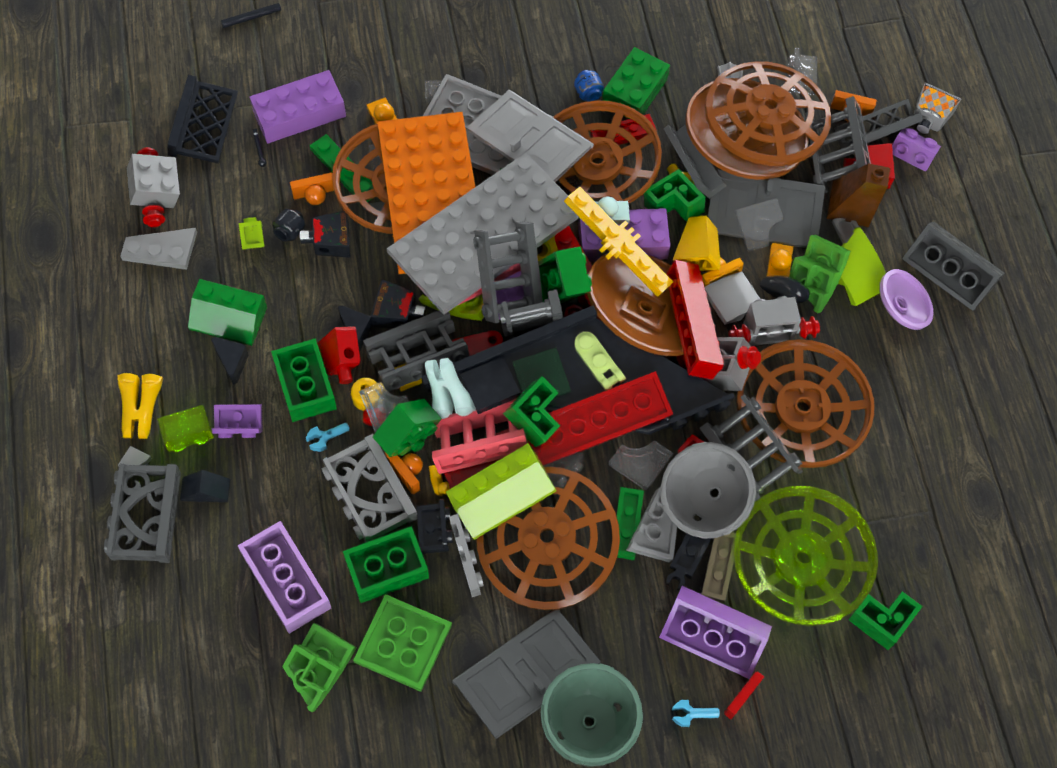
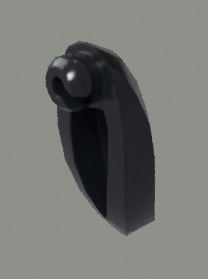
(785, 286)

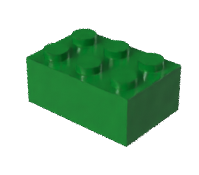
(637, 81)
(566, 273)
(304, 380)
(386, 564)

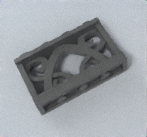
(160, 539)

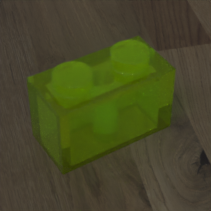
(185, 428)

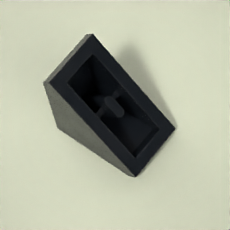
(353, 318)
(232, 357)
(205, 487)

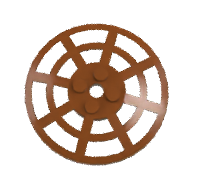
(768, 118)
(610, 151)
(378, 180)
(816, 399)
(558, 549)

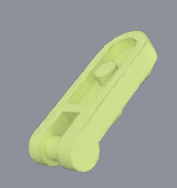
(598, 360)

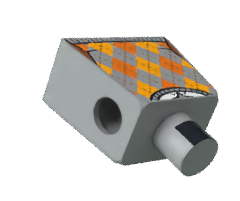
(935, 107)

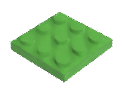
(403, 642)

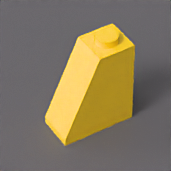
(699, 244)

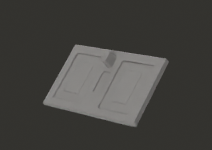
(519, 127)

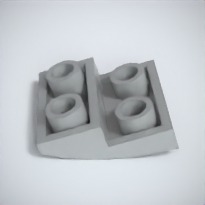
(731, 297)

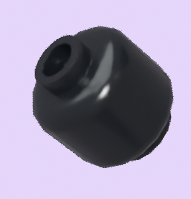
(288, 225)

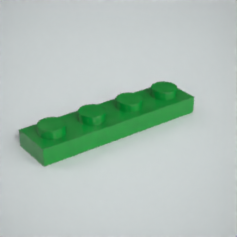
(327, 152)

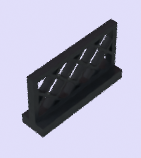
(183, 120)

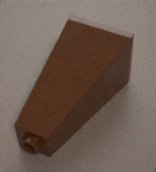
(858, 194)

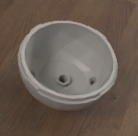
(689, 484)

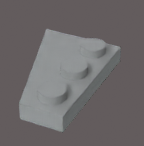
(161, 249)
(655, 532)
(467, 557)

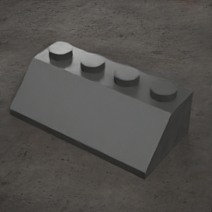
(953, 265)

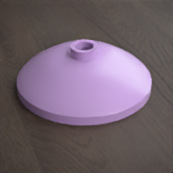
(906, 299)

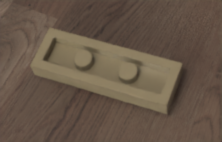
(719, 568)

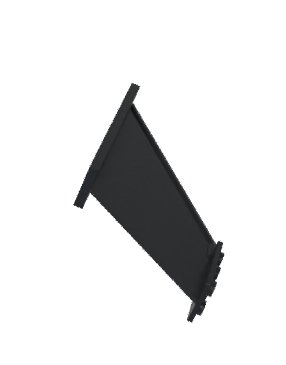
(687, 394)

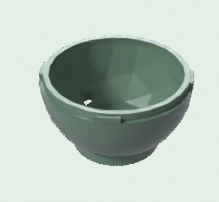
(591, 693)

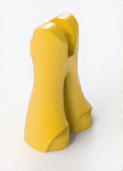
(129, 389)

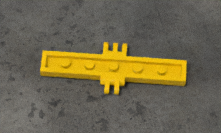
(618, 241)

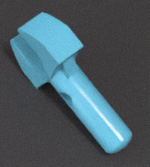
(324, 436)
(693, 713)

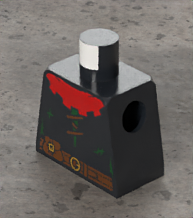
(329, 235)
(395, 306)

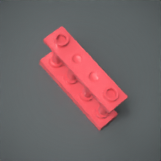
(478, 451)

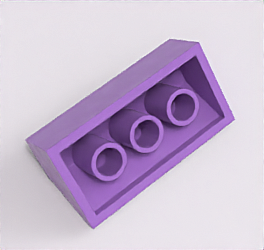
(716, 632)

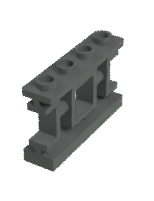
(408, 337)

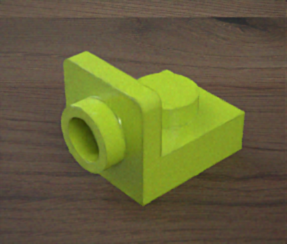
(251, 234)

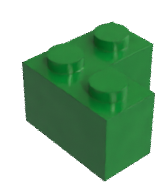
(675, 193)
(529, 413)
(884, 623)

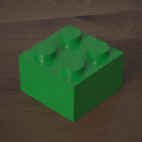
(407, 428)

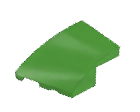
(820, 269)
(317, 664)

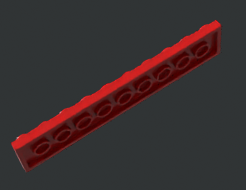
(593, 422)

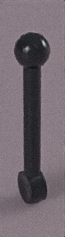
(262, 162)

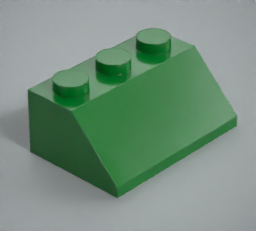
(226, 312)

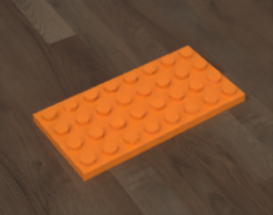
(424, 167)

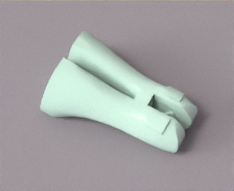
(447, 389)

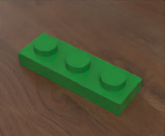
(628, 518)

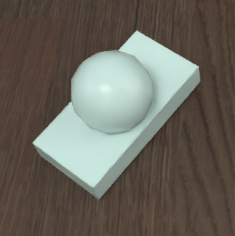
(616, 210)

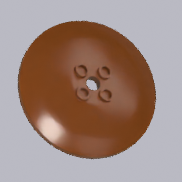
(719, 155)
(620, 303)

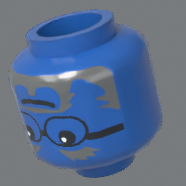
(589, 85)

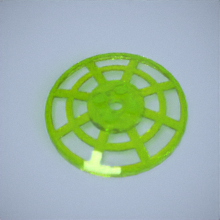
(812, 544)

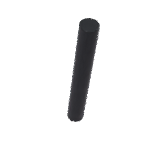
(251, 15)

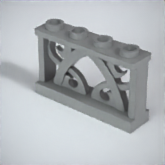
(374, 458)

